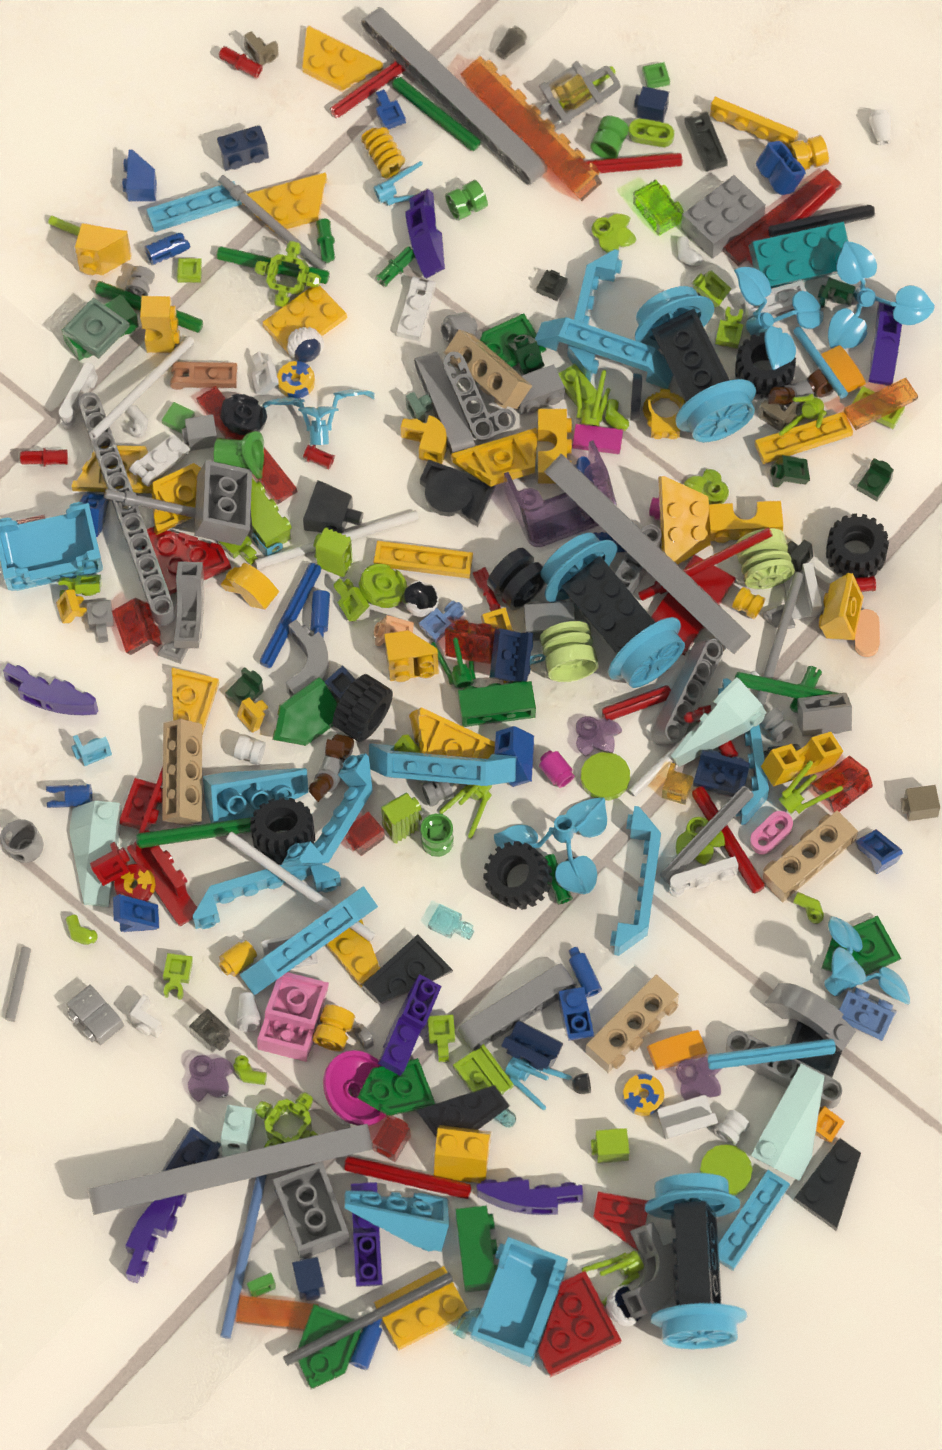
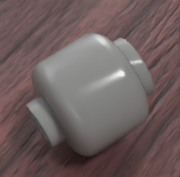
(457, 321)

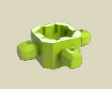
(311, 279)
(272, 1115)

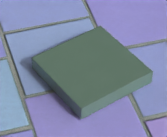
(96, 328)

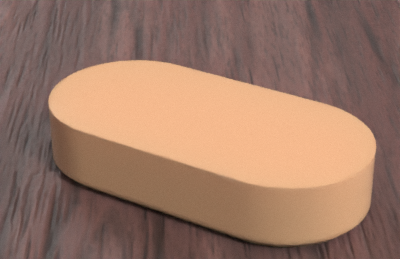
(867, 634)

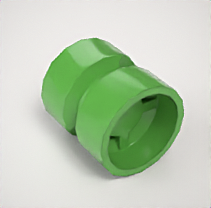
(609, 137)
(466, 200)
(437, 835)

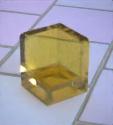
(573, 92)
(677, 786)

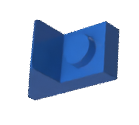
(880, 850)
(135, 914)

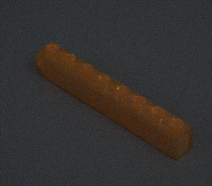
(531, 128)

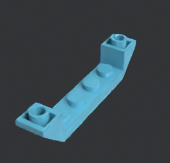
(603, 269)
(608, 346)
(441, 768)
(358, 778)
(759, 782)
(207, 915)
(630, 934)
(308, 940)

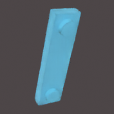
(190, 208)
(751, 1219)

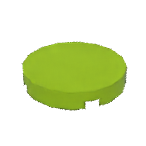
(382, 585)
(605, 776)
(729, 1163)

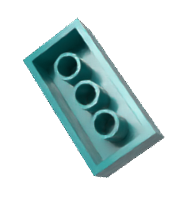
(799, 254)

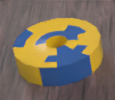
(296, 370)
(643, 1083)

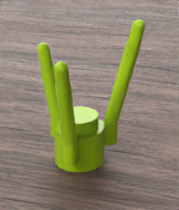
(810, 409)
(592, 414)
(475, 792)
(792, 798)
(628, 1264)

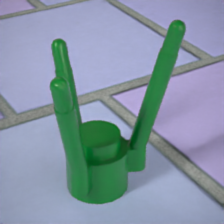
(461, 674)

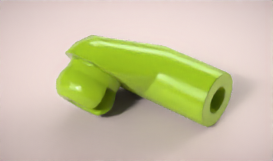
(613, 417)
(812, 906)
(78, 933)
(246, 1073)

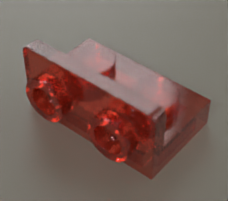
(136, 626)
(473, 639)
(848, 774)

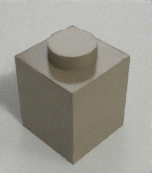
(921, 803)

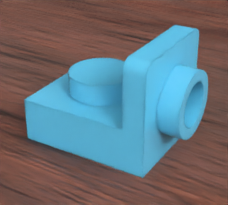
(91, 752)

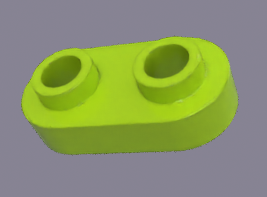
(651, 132)

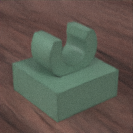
(418, 407)

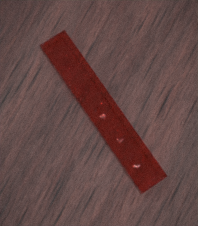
(738, 248)
(273, 477)

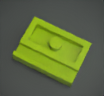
(481, 1071)

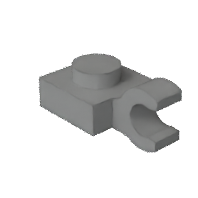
(100, 617)

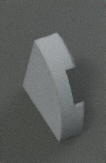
(774, 615)
(174, 654)
(363, 1036)

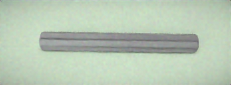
(707, 833)

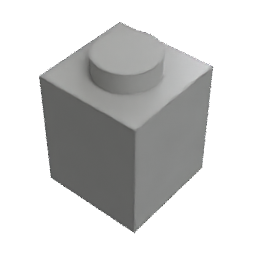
(200, 432)

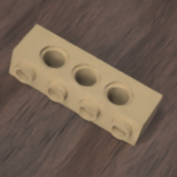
(513, 386)
(182, 772)
(786, 884)
(654, 992)

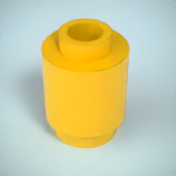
(237, 958)

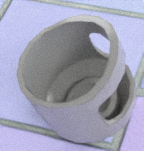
(23, 836)

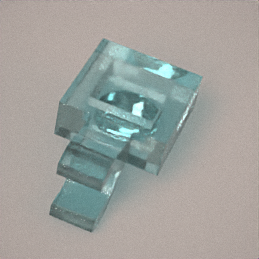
(447, 922)

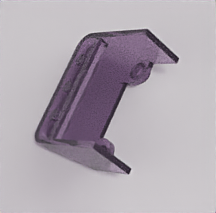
(558, 516)

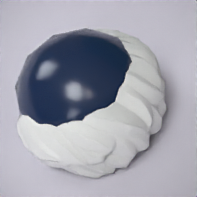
(305, 344)
(617, 1307)

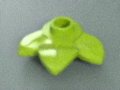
(616, 234)
(708, 485)
(707, 853)

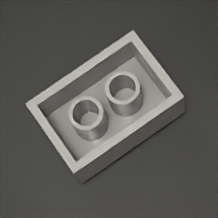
(722, 216)
(223, 502)
(311, 1210)

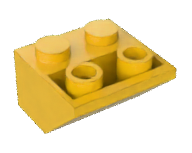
(409, 656)

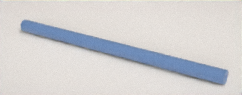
(243, 1257)

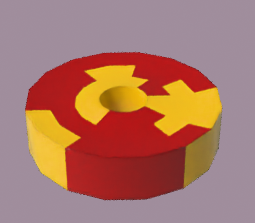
(145, 885)

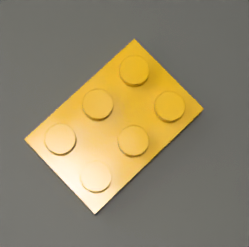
(310, 309)
(423, 1315)

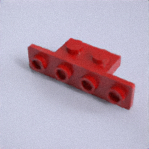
(142, 805)
(168, 882)

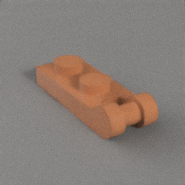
(204, 375)

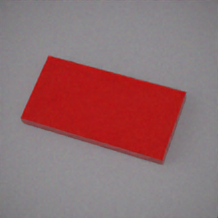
(713, 582)

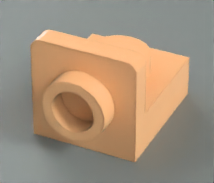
(390, 625)

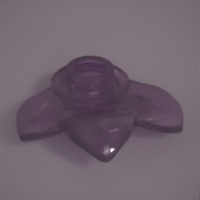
(597, 737)
(210, 1081)
(701, 1082)

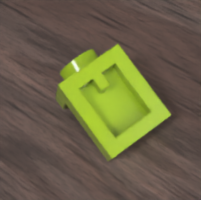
(712, 287)

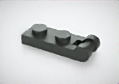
(706, 141)

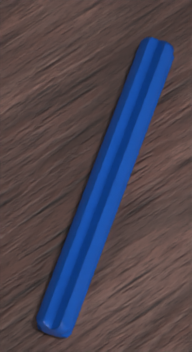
(291, 613)

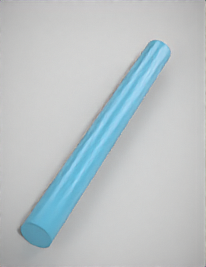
(820, 362)

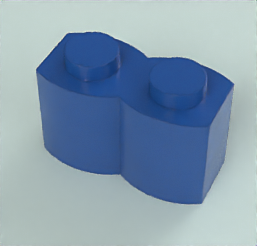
(780, 168)

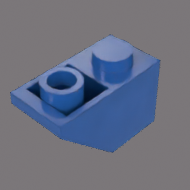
(140, 180)
(517, 743)
(575, 1013)

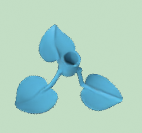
(855, 265)
(779, 345)
(319, 429)
(589, 819)
(849, 973)

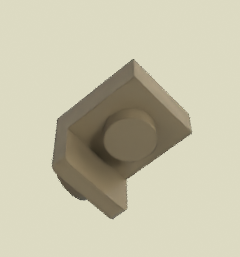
(258, 50)
(775, 415)

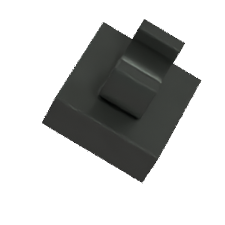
(552, 285)
(800, 554)

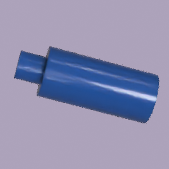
(320, 612)
(584, 972)
(366, 1345)

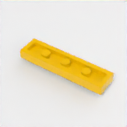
(751, 122)
(803, 438)
(424, 559)

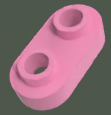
(768, 832)

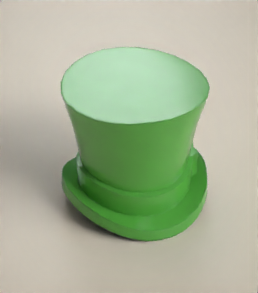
(242, 453)

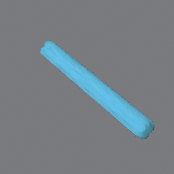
(771, 1054)

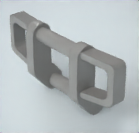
(597, 98)

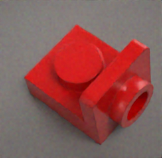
(111, 865)

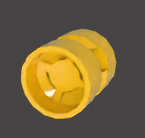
(812, 152)
(333, 1030)

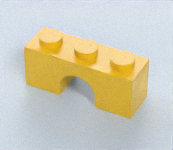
(160, 324)
(552, 428)
(727, 526)
(786, 763)

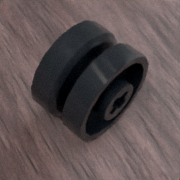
(516, 578)

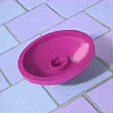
(346, 1074)

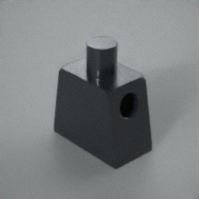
(330, 509)

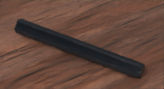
(846, 216)

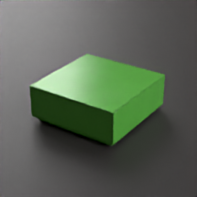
(656, 75)
(176, 417)
(261, 1285)

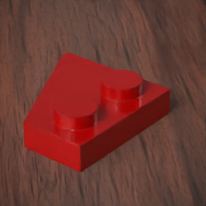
(620, 1215)

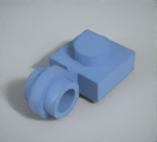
(436, 622)

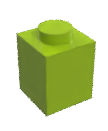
(610, 1145)

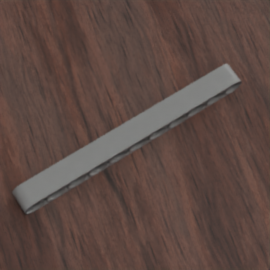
(454, 96)
(128, 517)
(647, 554)
(230, 1169)

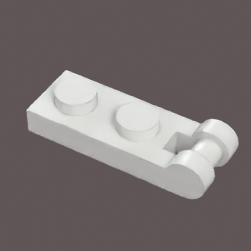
(778, 301)
(416, 309)
(85, 380)
(160, 459)
(703, 876)

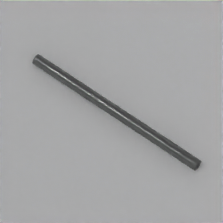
(368, 1319)

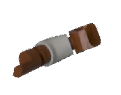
(815, 383)
(327, 777)

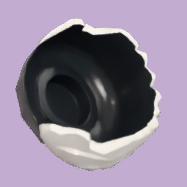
(420, 598)

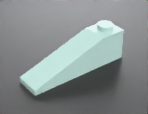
(733, 715)
(91, 833)
(792, 1128)

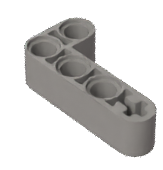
(473, 394)

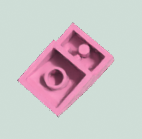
(292, 1016)

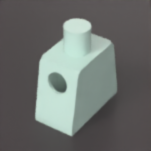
(237, 1129)

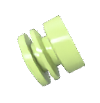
(766, 562)
(569, 651)

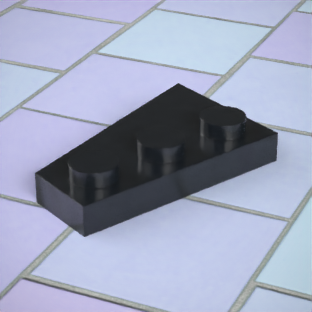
(481, 491)
(402, 970)
(465, 1111)
(830, 1183)

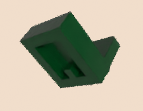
(836, 290)
(789, 470)
(876, 479)
(247, 686)

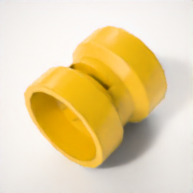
(748, 603)

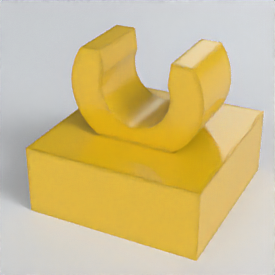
(69, 607)
(252, 713)

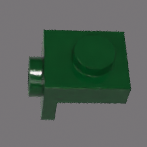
(526, 353)

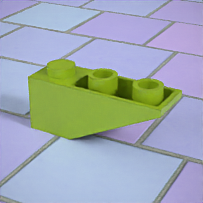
(266, 520)

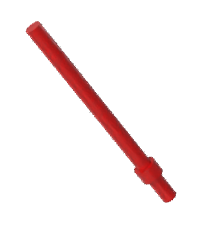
(711, 561)

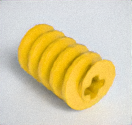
(383, 151)

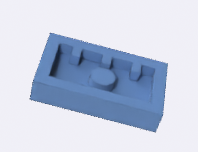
(867, 1014)

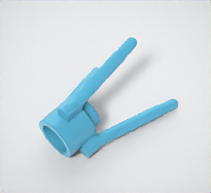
(386, 189)
(520, 1070)

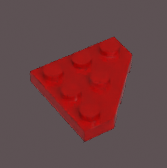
(181, 547)
(576, 1327)

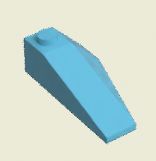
(242, 792)
(415, 1219)

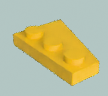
(192, 696)
(355, 955)

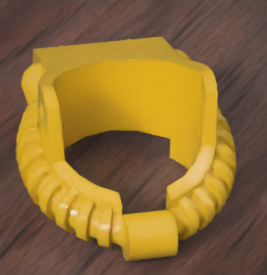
(661, 426)

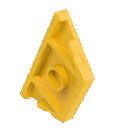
(335, 61)
(294, 201)
(493, 459)
(92, 479)
(178, 489)
(682, 520)
(447, 738)

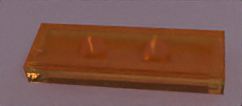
(880, 403)
(273, 1313)

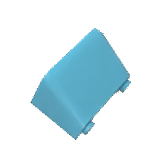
(49, 548)
(519, 1300)

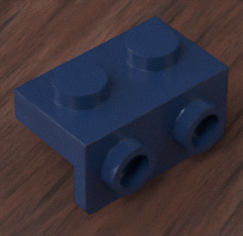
(243, 148)
(511, 655)
(721, 773)
(532, 1045)
(192, 1150)

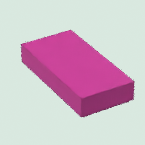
(606, 439)

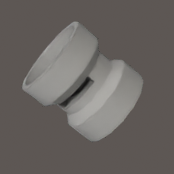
(140, 280)
(777, 725)
(436, 791)

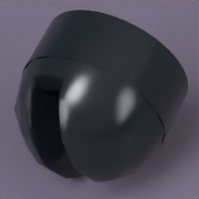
(581, 1084)

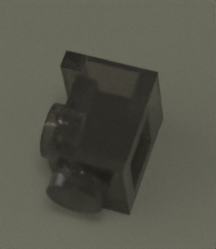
(207, 1024)

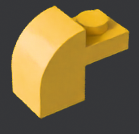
(430, 435)
(251, 584)

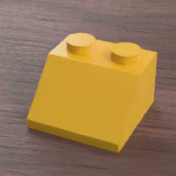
(101, 249)
(841, 609)
(462, 1154)

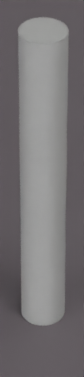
(18, 984)

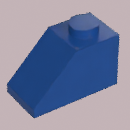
(98, 508)

